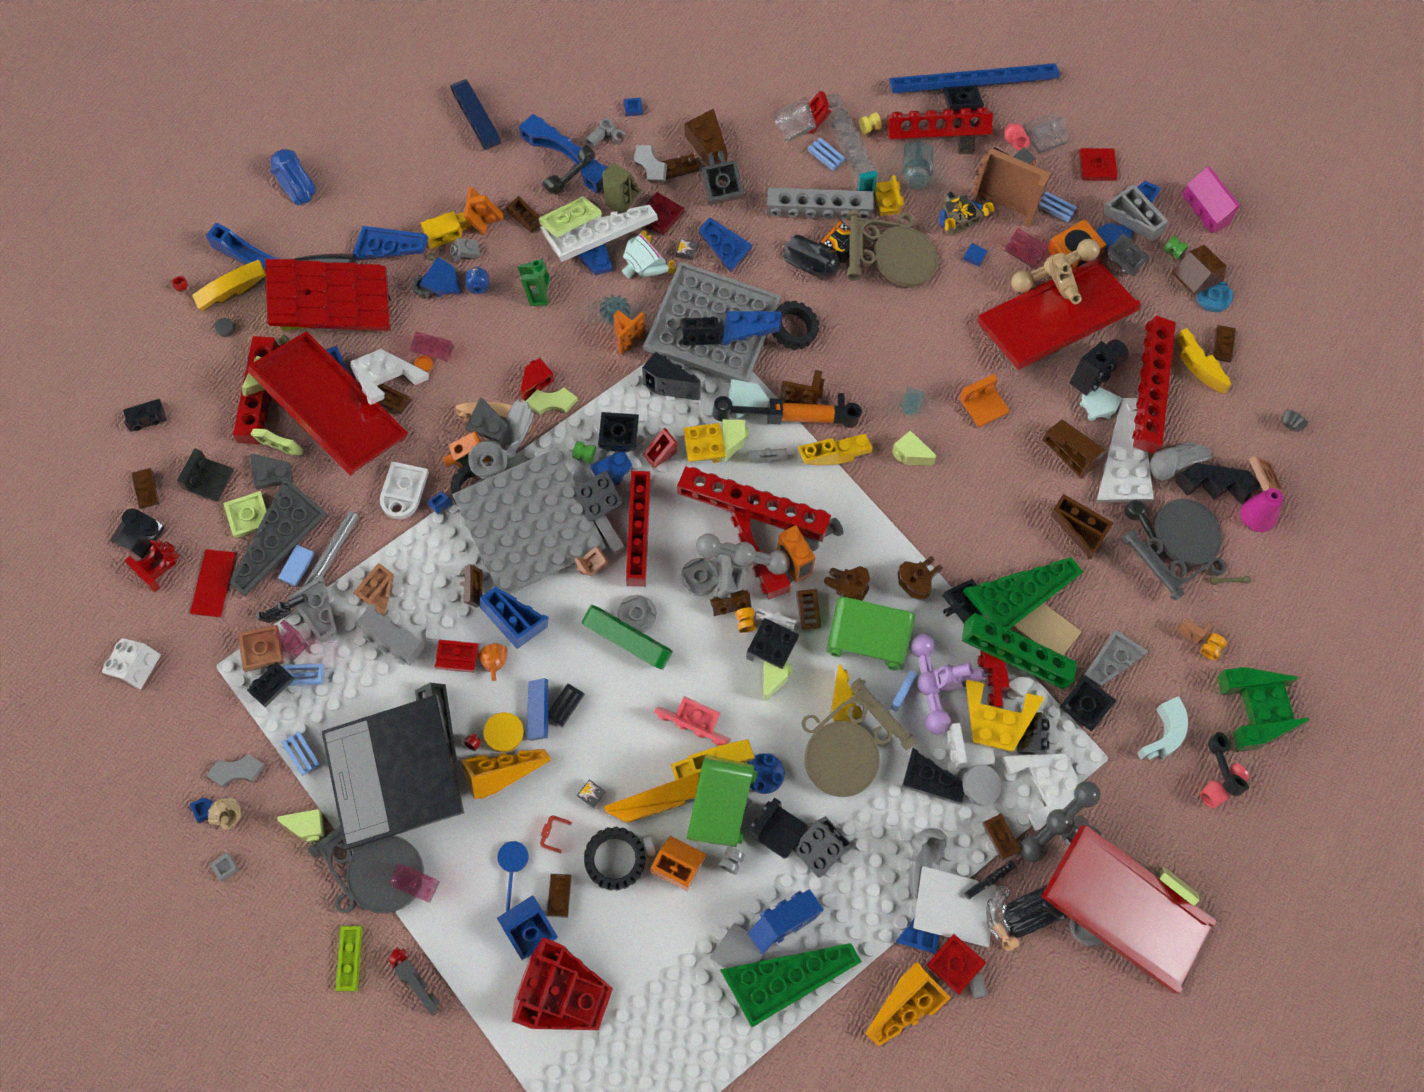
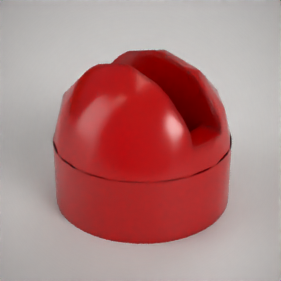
(179, 283)
(471, 742)

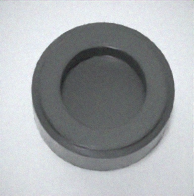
(225, 327)

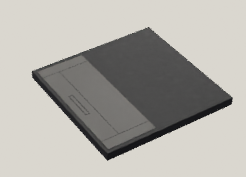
(392, 772)

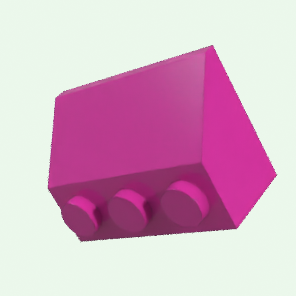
(1211, 200)

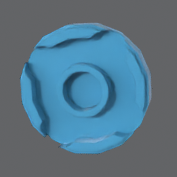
(1215, 298)

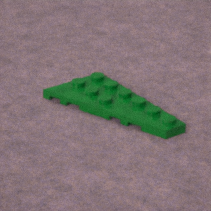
(1019, 594)
(778, 982)

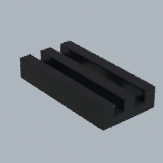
(555, 719)

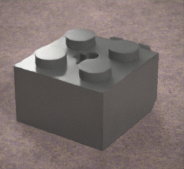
(728, 173)

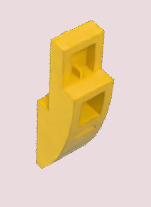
(1203, 367)
(835, 452)
(736, 751)

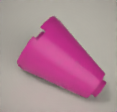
(1262, 510)

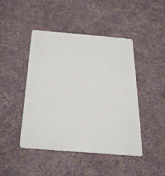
(947, 911)

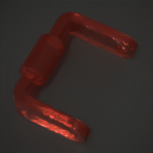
(546, 831)

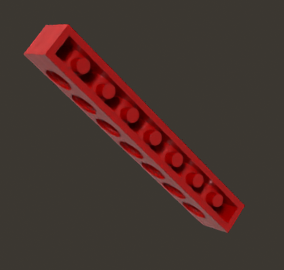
(1154, 384)
(691, 476)

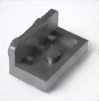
(1127, 255)

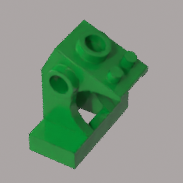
(535, 274)

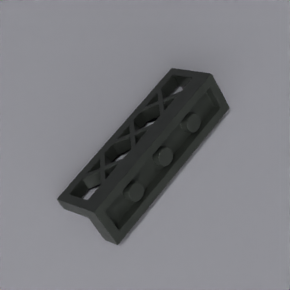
(440, 690)

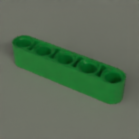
(627, 637)

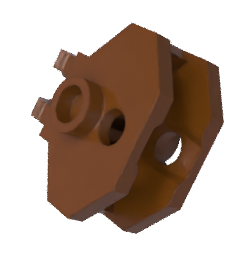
(917, 578)
(849, 583)

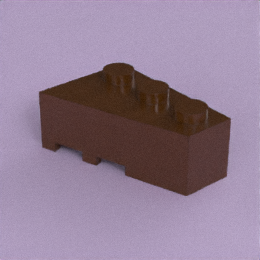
(1081, 524)

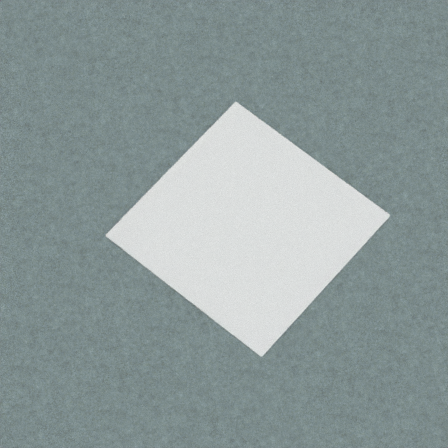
(669, 1007)

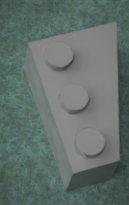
(1136, 213)
(389, 636)

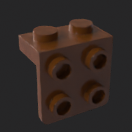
(801, 393)

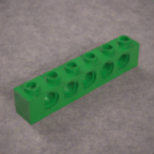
(1019, 651)

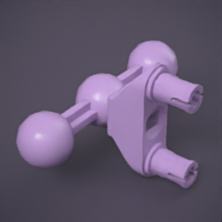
(944, 679)

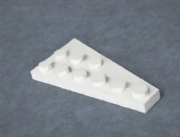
(1126, 468)

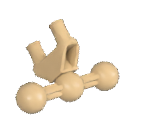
(1058, 268)

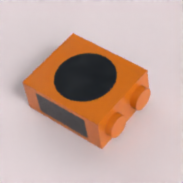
(1069, 240)
(799, 552)

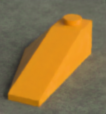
(490, 775)
(910, 1000)

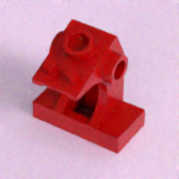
(143, 568)

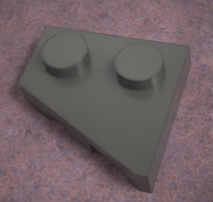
(486, 422)
(269, 471)

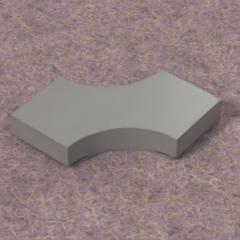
(646, 157)
(243, 769)

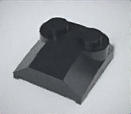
(963, 97)
(618, 431)
(137, 532)
(1087, 703)

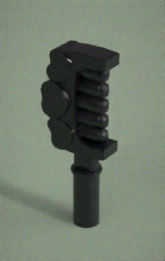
(281, 609)
(994, 877)

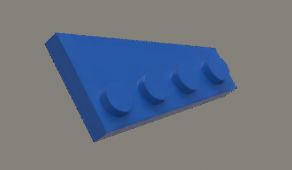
(382, 242)

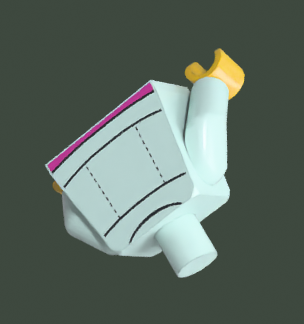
(644, 258)

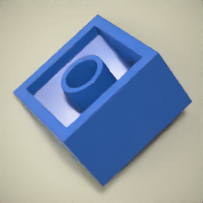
(526, 926)

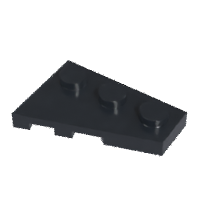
(930, 779)

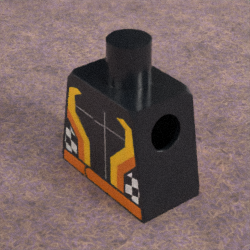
(838, 240)

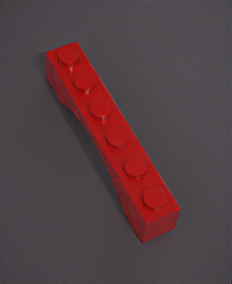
(771, 584)

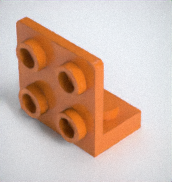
(983, 401)

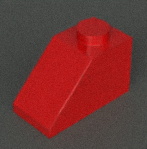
(536, 376)

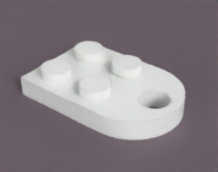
(403, 488)

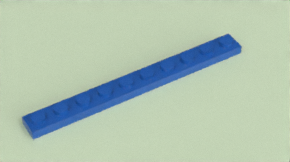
(978, 77)

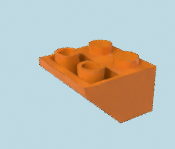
(678, 863)

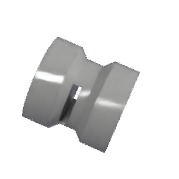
(732, 860)

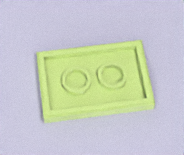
(570, 216)

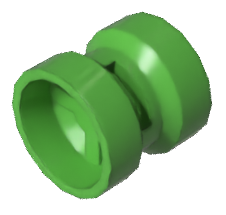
(1176, 247)
(585, 452)

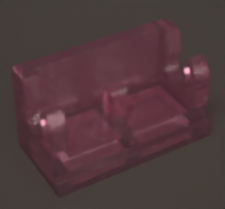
(1026, 248)
(431, 346)
(292, 640)
(414, 882)

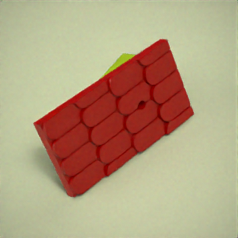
(327, 295)

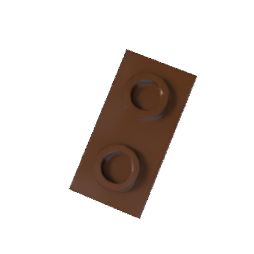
(737, 601)

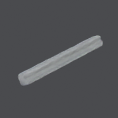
(333, 546)

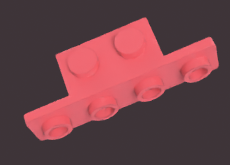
(696, 718)

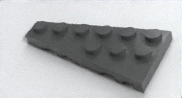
(281, 529)

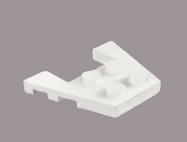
(381, 367)
(1053, 778)

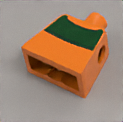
(460, 450)

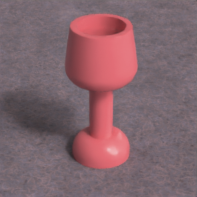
(1016, 136)
(1214, 792)

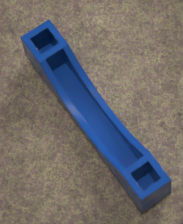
(540, 134)
(231, 244)

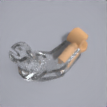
(995, 919)

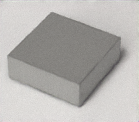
(224, 867)

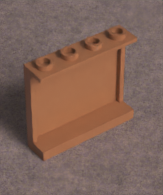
(1011, 183)

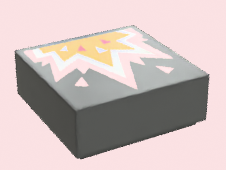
(686, 249)
(591, 793)

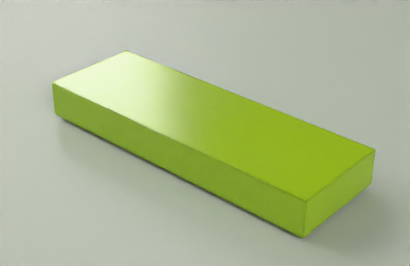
(349, 959)

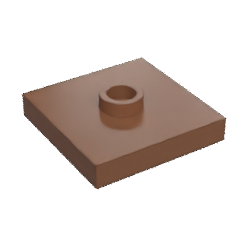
(1265, 474)
(260, 648)

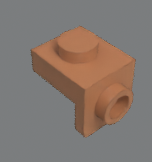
(591, 562)
(1194, 632)

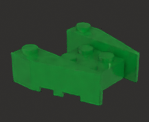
(1265, 705)

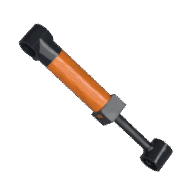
(794, 412)

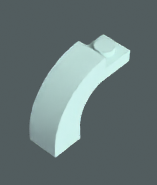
(1175, 724)

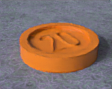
(424, 363)

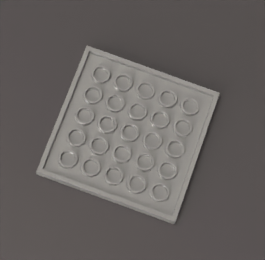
(703, 295)
(528, 522)

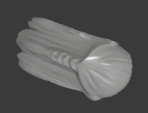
(518, 422)
(1174, 459)
(927, 852)

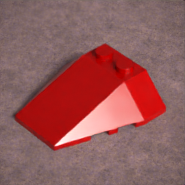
(559, 992)

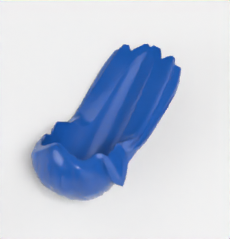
(292, 176)

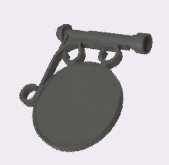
(1187, 535)
(370, 871)

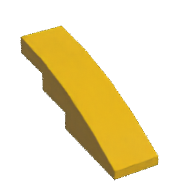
(228, 284)

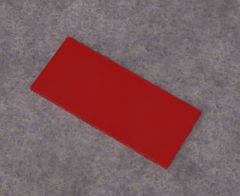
(213, 583)

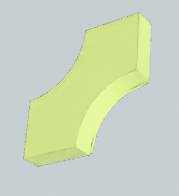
(560, 400)
(285, 445)

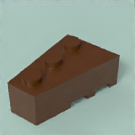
(706, 136)
(1074, 448)

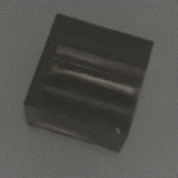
(966, 144)

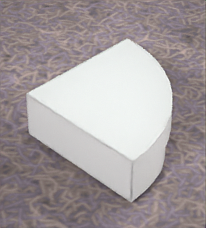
(1020, 686)

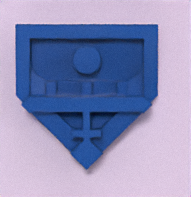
(1111, 232)
(441, 278)

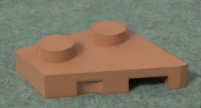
(376, 588)

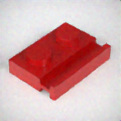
(819, 108)
(456, 656)

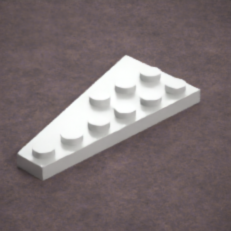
(599, 231)

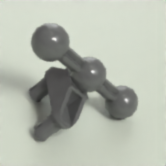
(1062, 822)

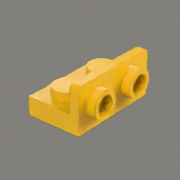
(888, 197)

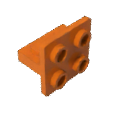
(481, 211)
(628, 330)

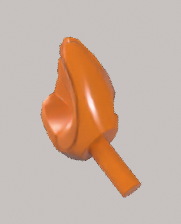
(493, 658)

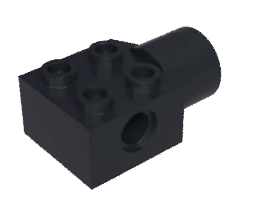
(1098, 364)

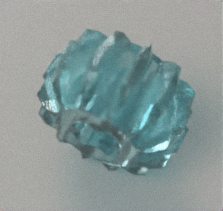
(612, 305)

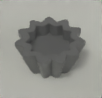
(419, 290)
(1293, 420)

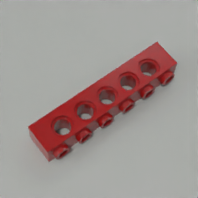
(981, 127)
(242, 431)
(638, 529)

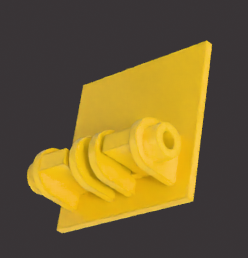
(704, 442)

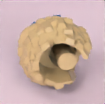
(224, 812)

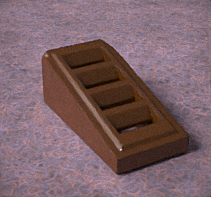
(518, 201)
(807, 593)

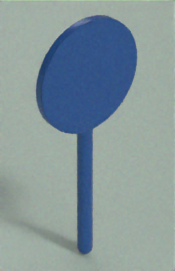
(512, 858)

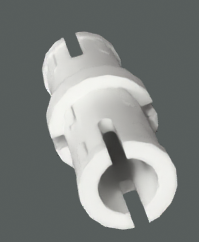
(777, 618)

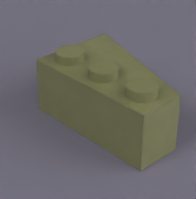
(619, 188)

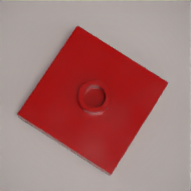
(1098, 164)
(956, 964)

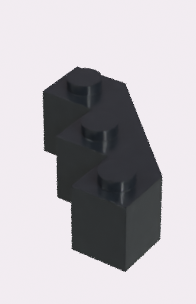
(1218, 480)

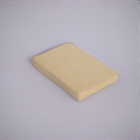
(1048, 629)

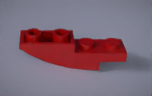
(996, 678)

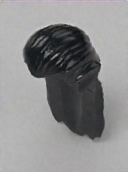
(811, 257)
(1030, 913)

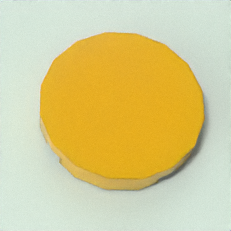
(503, 732)

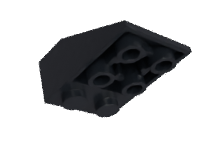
(670, 379)

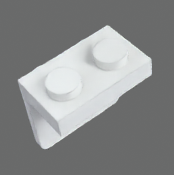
(131, 662)
(964, 752)

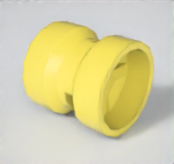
(870, 123)

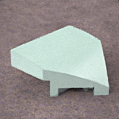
(746, 394)
(1100, 403)

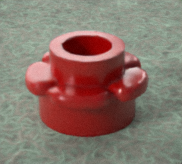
(397, 957)

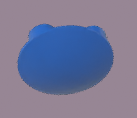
(769, 774)

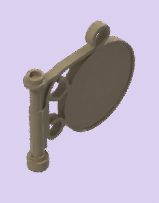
(899, 253)
(844, 755)

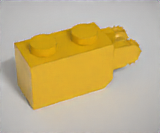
(444, 228)

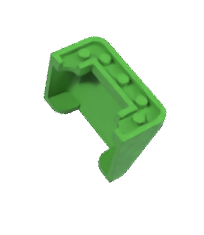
(871, 631)
(720, 801)

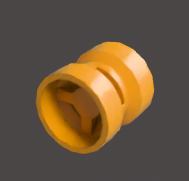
(746, 620)
(1214, 645)

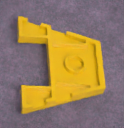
(998, 726)

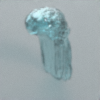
(917, 164)

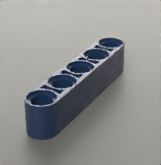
(475, 114)

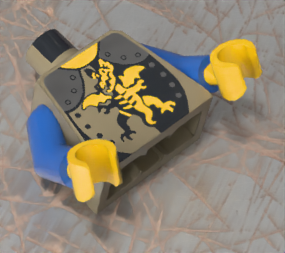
(962, 213)

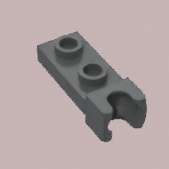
(408, 974)

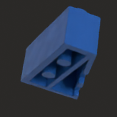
(511, 617)
(784, 919)

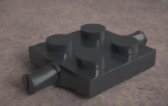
(959, 602)

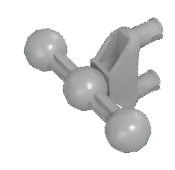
(735, 560)

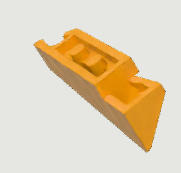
(655, 800)

